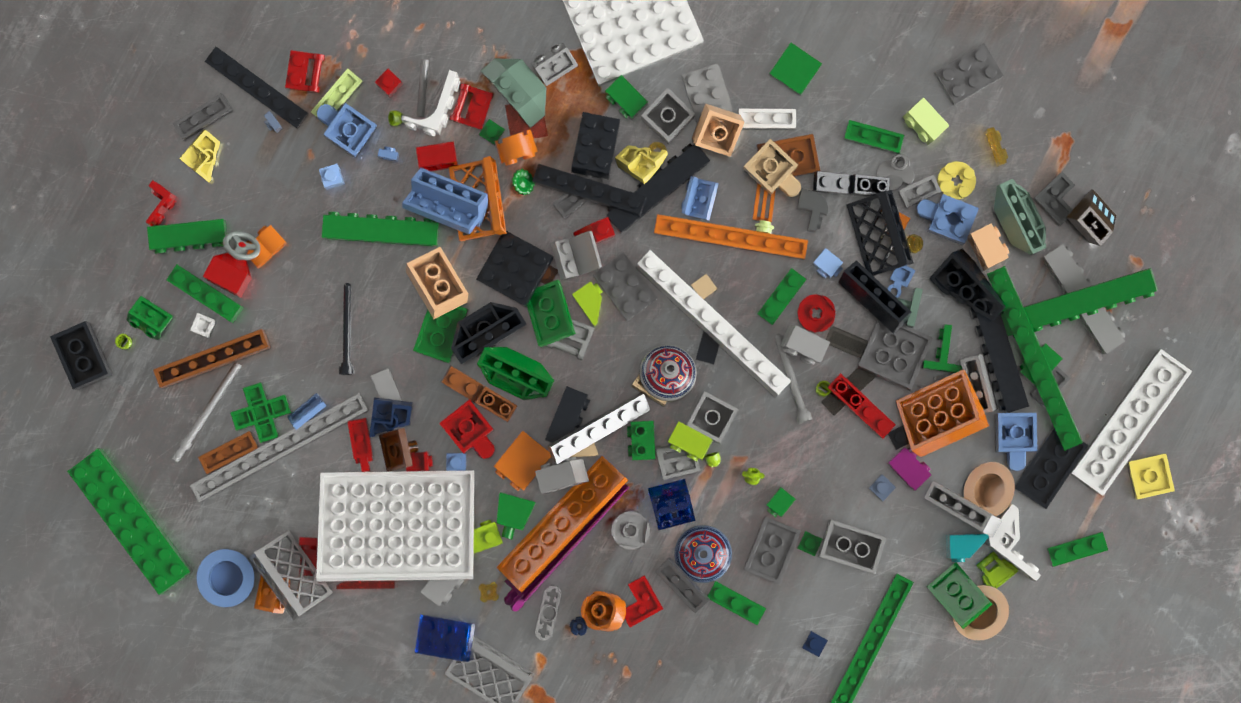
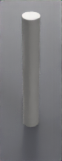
(422, 88)

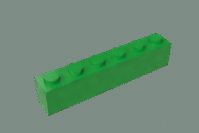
(380, 230)

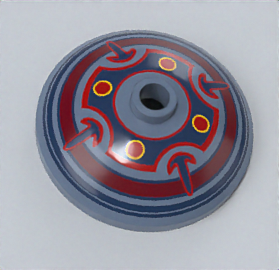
(703, 539)

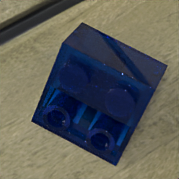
(671, 504)

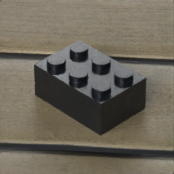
(595, 145)
(80, 355)
(568, 414)

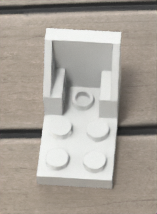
(1010, 530)

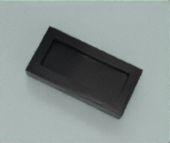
(707, 349)

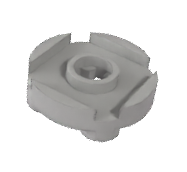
(638, 538)

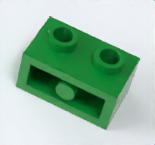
(642, 440)

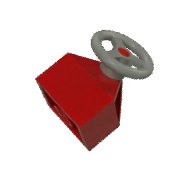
(231, 269)

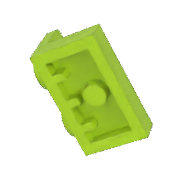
(486, 536)

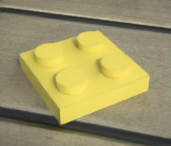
(1151, 476)

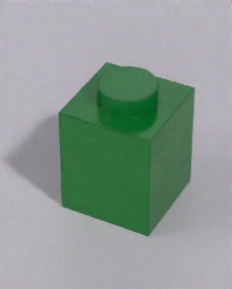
(780, 502)

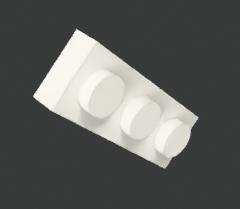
(768, 118)

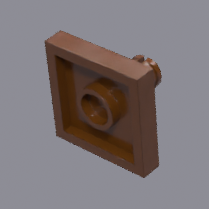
(397, 449)

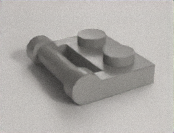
(583, 336)
(675, 466)

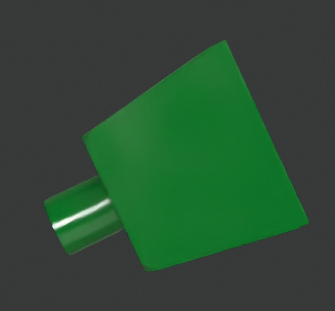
(513, 513)

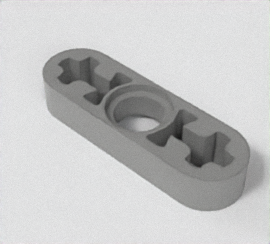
(540, 625)

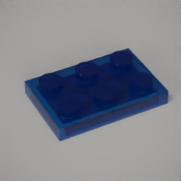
(444, 638)

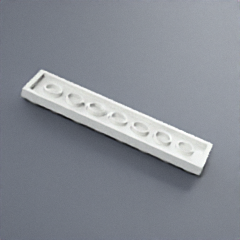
(1131, 422)

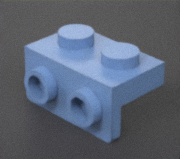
(699, 198)

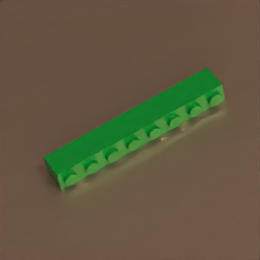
(1089, 300)

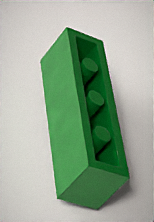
(187, 235)
(204, 293)

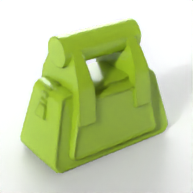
(997, 574)

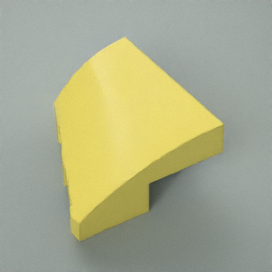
(201, 154)
(640, 162)

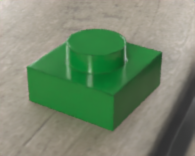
(491, 132)
(809, 543)

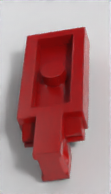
(361, 443)

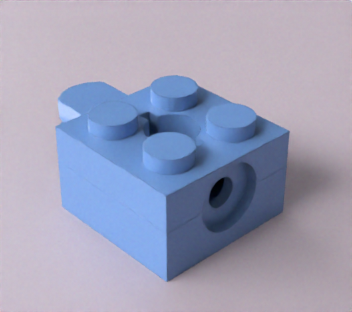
(346, 127)
(948, 218)
(1016, 435)

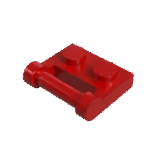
(298, 71)
(477, 109)

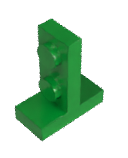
(942, 352)

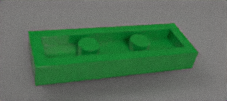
(874, 136)
(781, 296)
(1077, 549)
(736, 603)

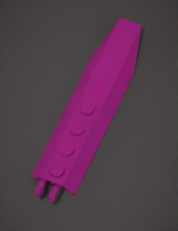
(516, 598)

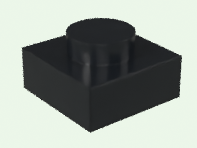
(898, 437)

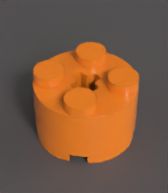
(516, 147)
(603, 611)

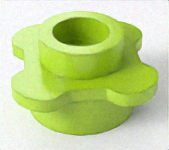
(752, 476)

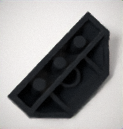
(485, 329)

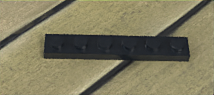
(256, 87)
(589, 189)

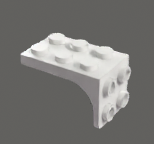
(439, 119)

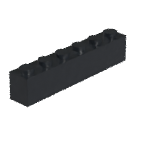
(662, 184)
(1001, 362)

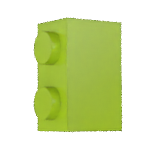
(689, 441)

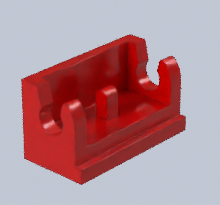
(437, 156)

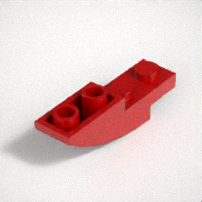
(861, 406)

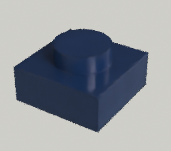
(814, 643)

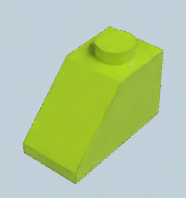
(590, 301)

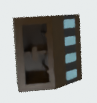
(1093, 218)

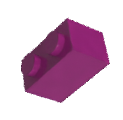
(909, 468)

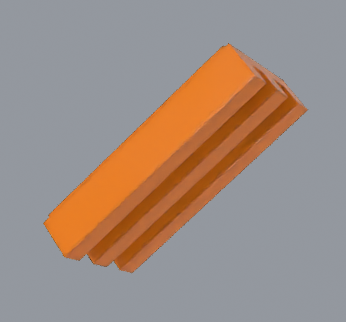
(763, 205)

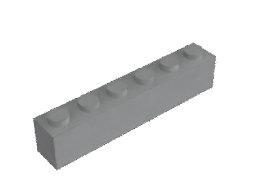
(1070, 278)

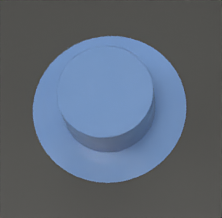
(225, 578)

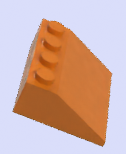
(941, 413)

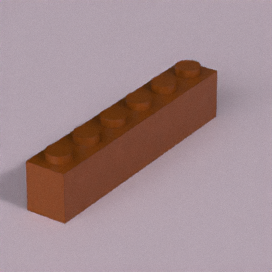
(211, 358)

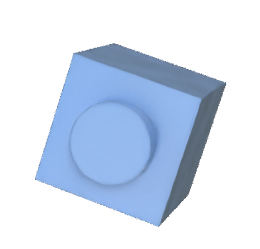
(331, 176)

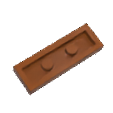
(228, 452)

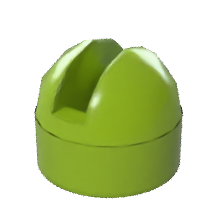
(395, 118)
(121, 339)
(823, 384)
(713, 459)

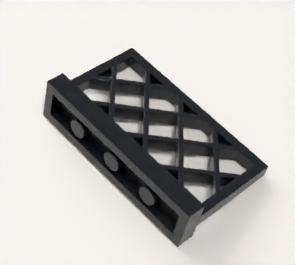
(894, 227)

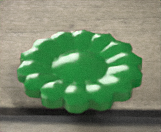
(522, 182)

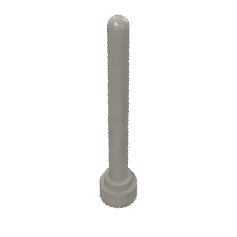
(802, 414)

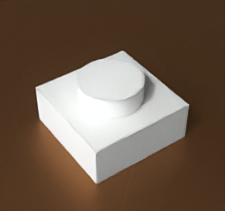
(203, 325)

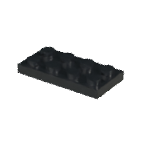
(1049, 470)

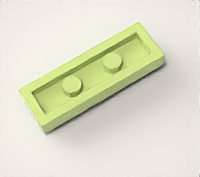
(339, 91)

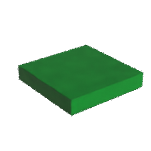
(795, 68)

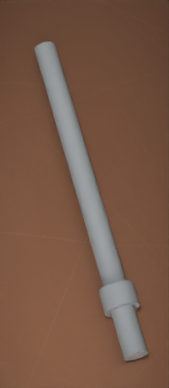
(185, 444)

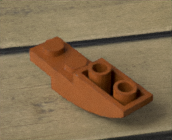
(479, 393)

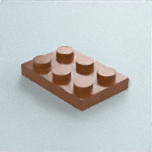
(800, 150)

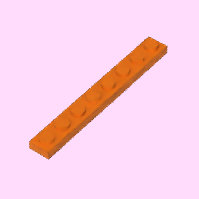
(731, 236)

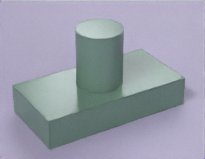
(913, 306)

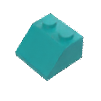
(963, 545)

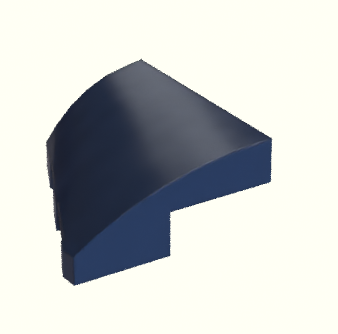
(389, 415)

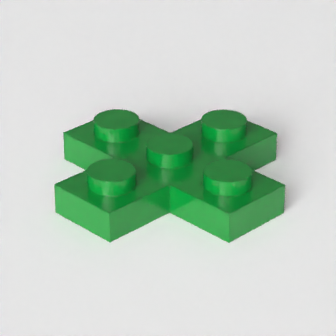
(260, 412)

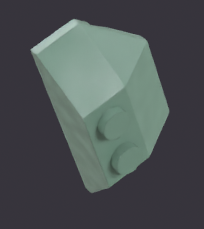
(518, 87)
(1019, 217)

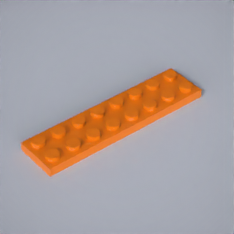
(561, 524)

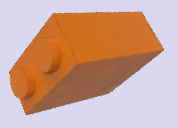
(522, 461)

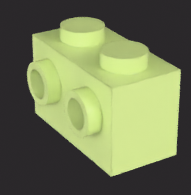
(925, 121)

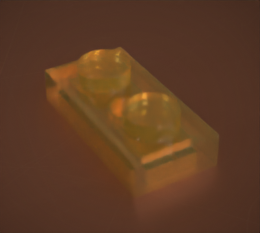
(994, 138)

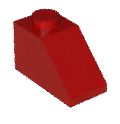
(601, 230)

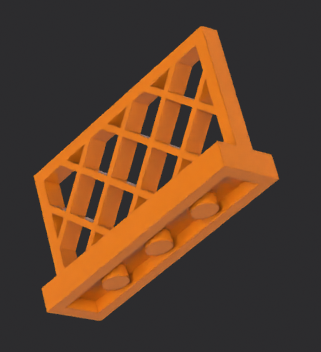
(492, 187)

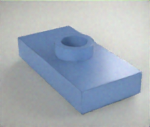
(306, 411)

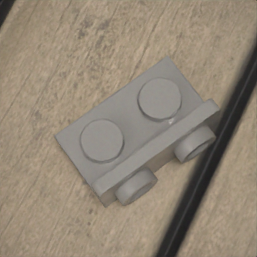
(554, 63)

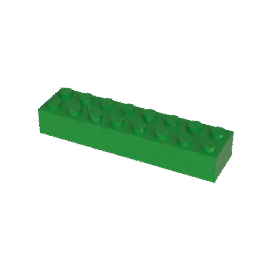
(130, 521)

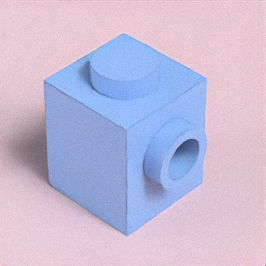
(828, 264)

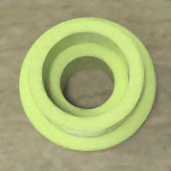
(764, 226)

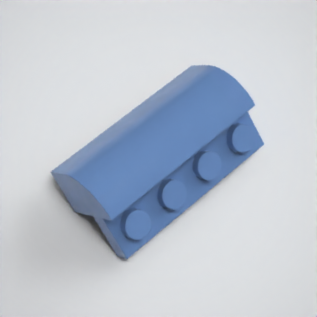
(446, 201)

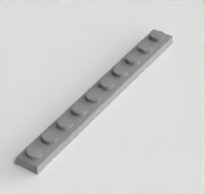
(279, 447)

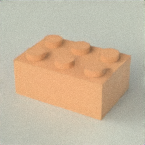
(436, 282)

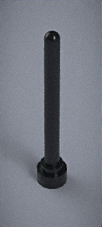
(346, 367)

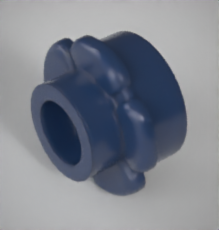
(578, 631)

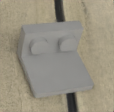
(576, 255)

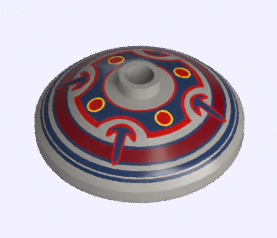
(661, 382)

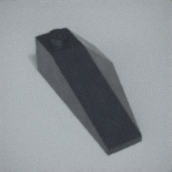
(966, 282)

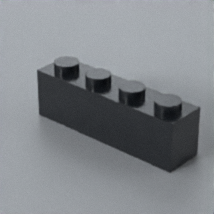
(874, 297)

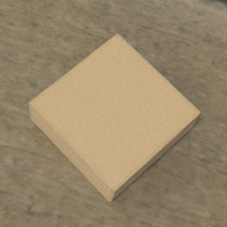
(704, 286)

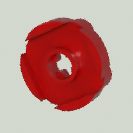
(805, 313)

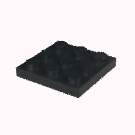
(515, 268)

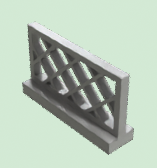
(276, 582)
(501, 662)

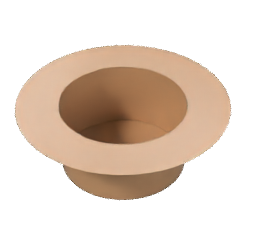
(990, 487)
(991, 620)

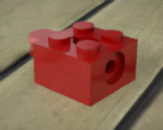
(469, 430)

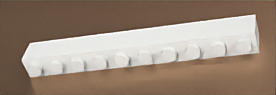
(712, 323)

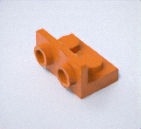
(266, 599)

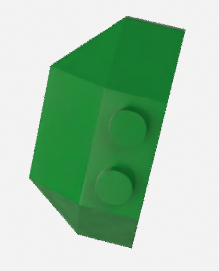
(515, 373)

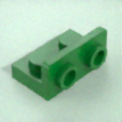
(148, 318)

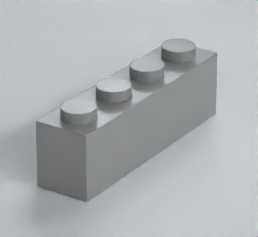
(963, 509)

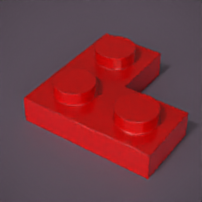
(646, 604)

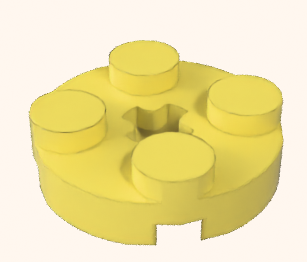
(965, 174)

